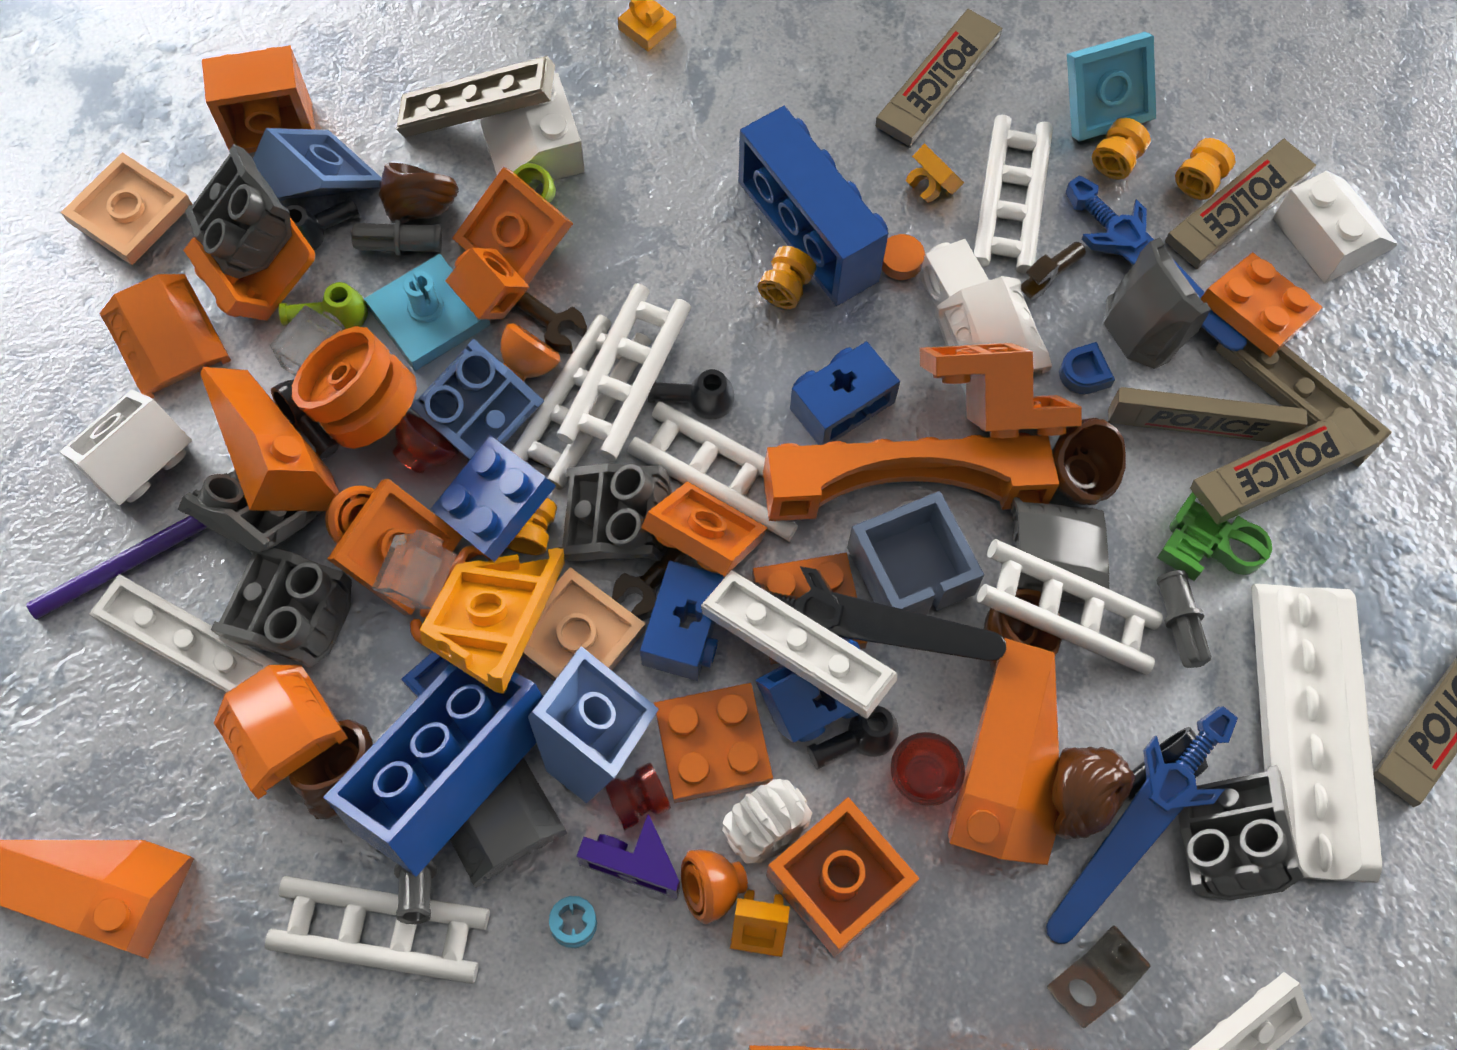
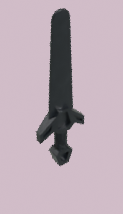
(889, 625)

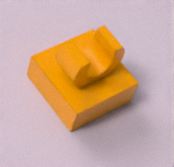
(646, 23)
(935, 171)
(760, 925)

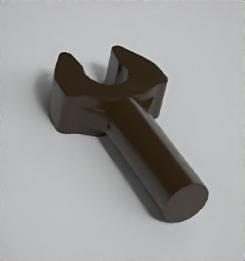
(1047, 268)
(554, 322)
(646, 584)

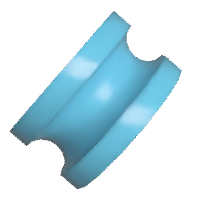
(557, 925)

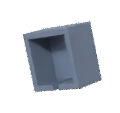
(915, 557)

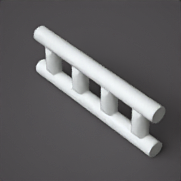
(1027, 213)
(633, 395)
(552, 409)
(712, 444)
(1046, 615)
(347, 946)

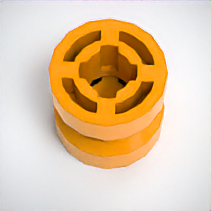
(1118, 155)
(1202, 172)
(788, 274)
(533, 536)

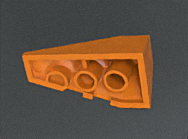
(266, 450)
(1013, 763)
(94, 887)

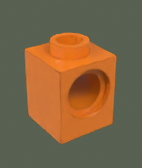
(486, 283)

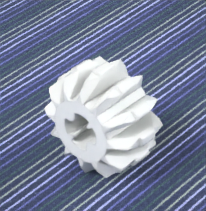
(766, 821)

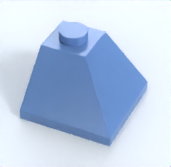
(310, 164)
(588, 724)

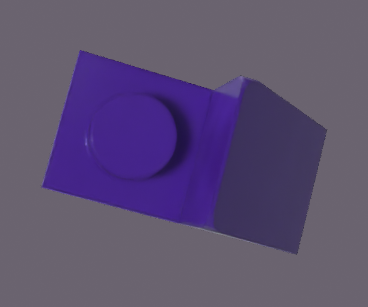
(645, 867)

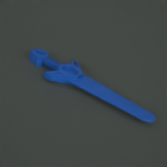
(1127, 237)
(1151, 811)

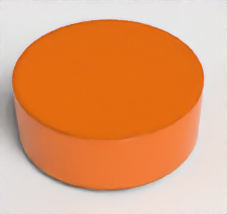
(903, 257)

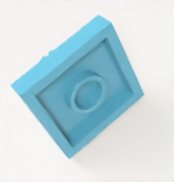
(1111, 84)
(424, 313)

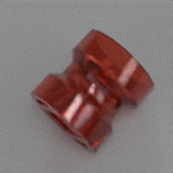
(626, 801)

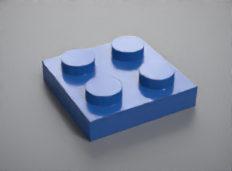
(492, 498)

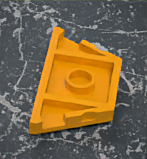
(490, 614)

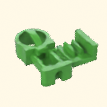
(1201, 534)

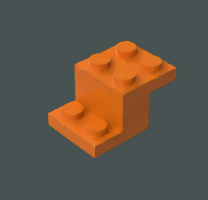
(1000, 389)

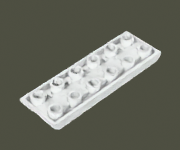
(1318, 727)

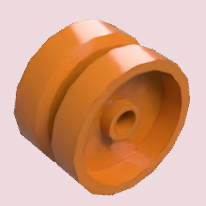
(354, 387)

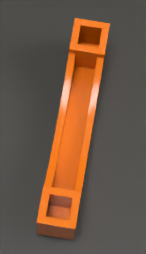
(1003, 468)

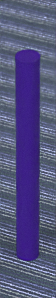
(114, 566)

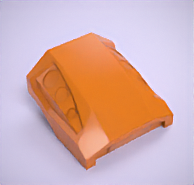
(162, 332)
(276, 725)

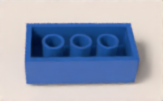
(812, 204)
(436, 766)

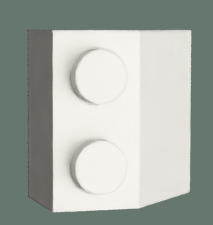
(536, 135)
(1331, 226)
(128, 447)

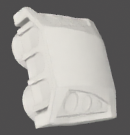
(992, 315)

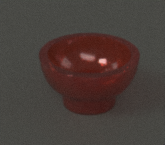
(421, 444)
(927, 769)

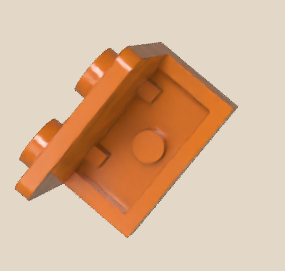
(258, 293)

